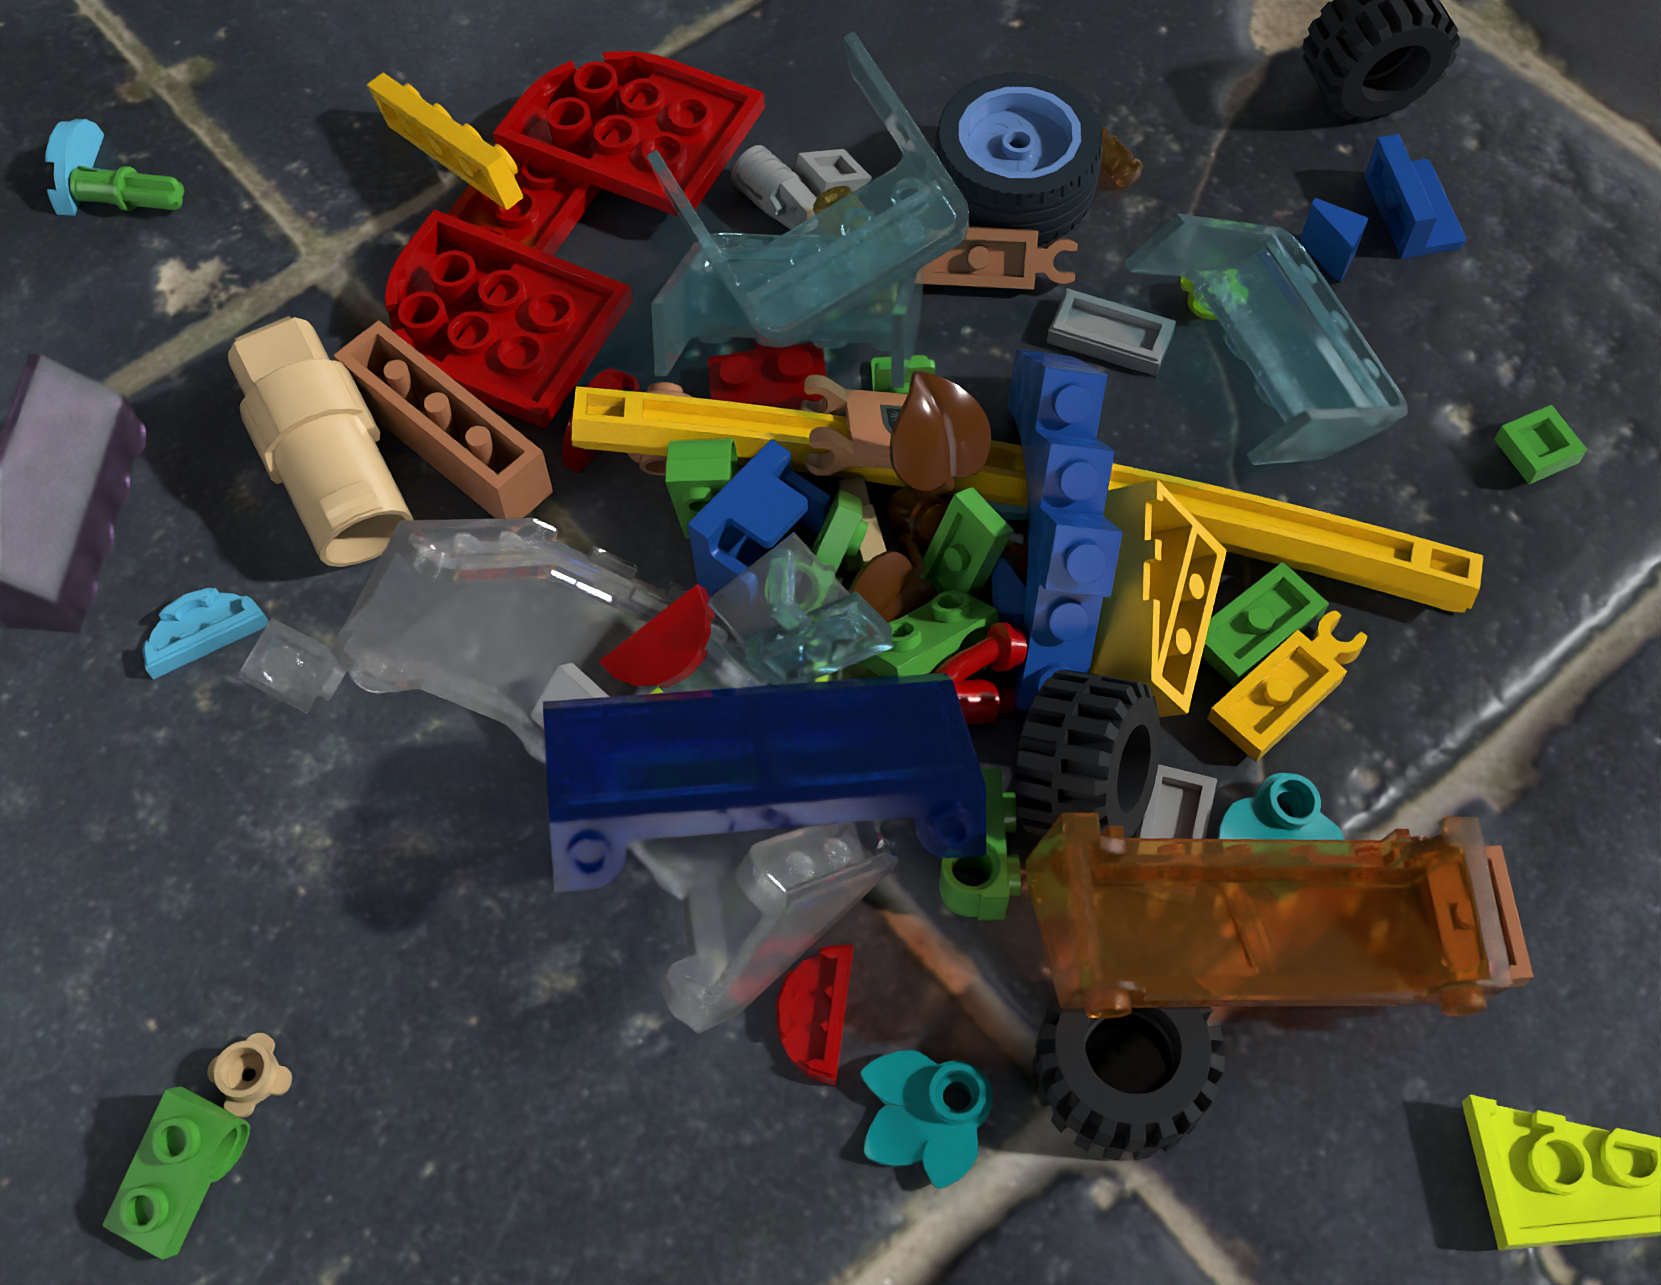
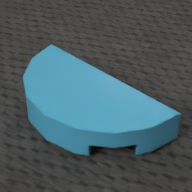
(68, 147)
(197, 626)

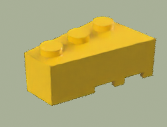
(1159, 595)

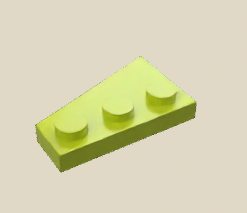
(1562, 1178)

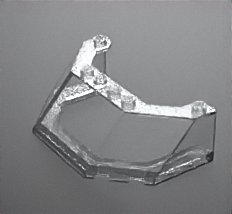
(485, 623)

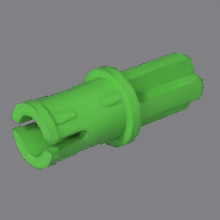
(126, 188)

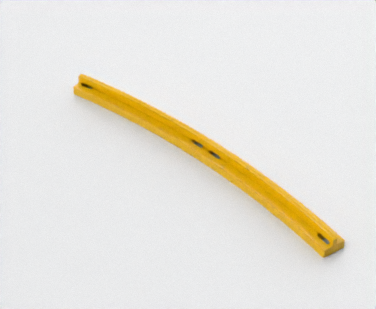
(1236, 519)

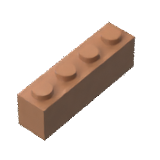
(446, 424)

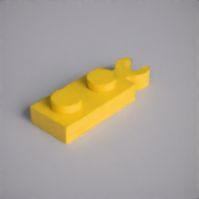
(1285, 688)

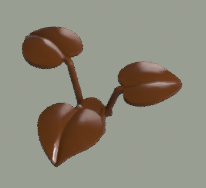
(933, 440)

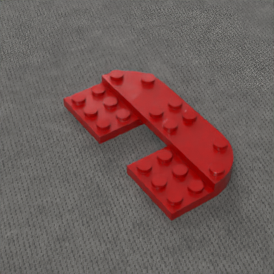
(483, 280)

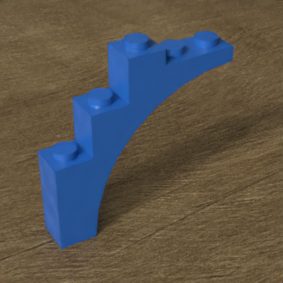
(1069, 538)

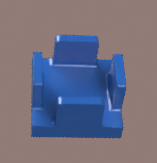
(752, 516)

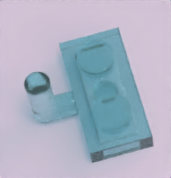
(816, 641)

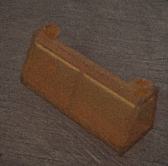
(1267, 920)

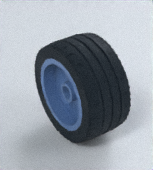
(1022, 152)

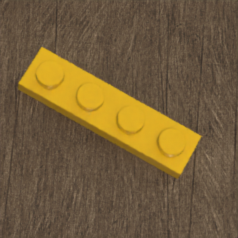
(449, 143)

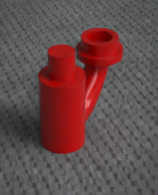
(981, 698)

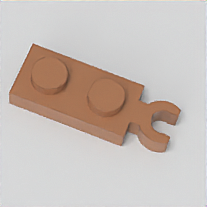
(999, 260)

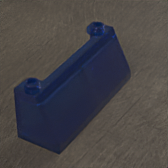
(758, 763)

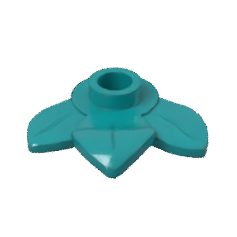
(1264, 819)
(917, 1121)

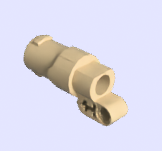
(317, 440)

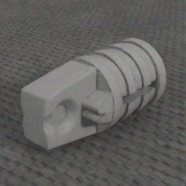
(773, 187)

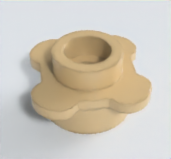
(230, 1066)

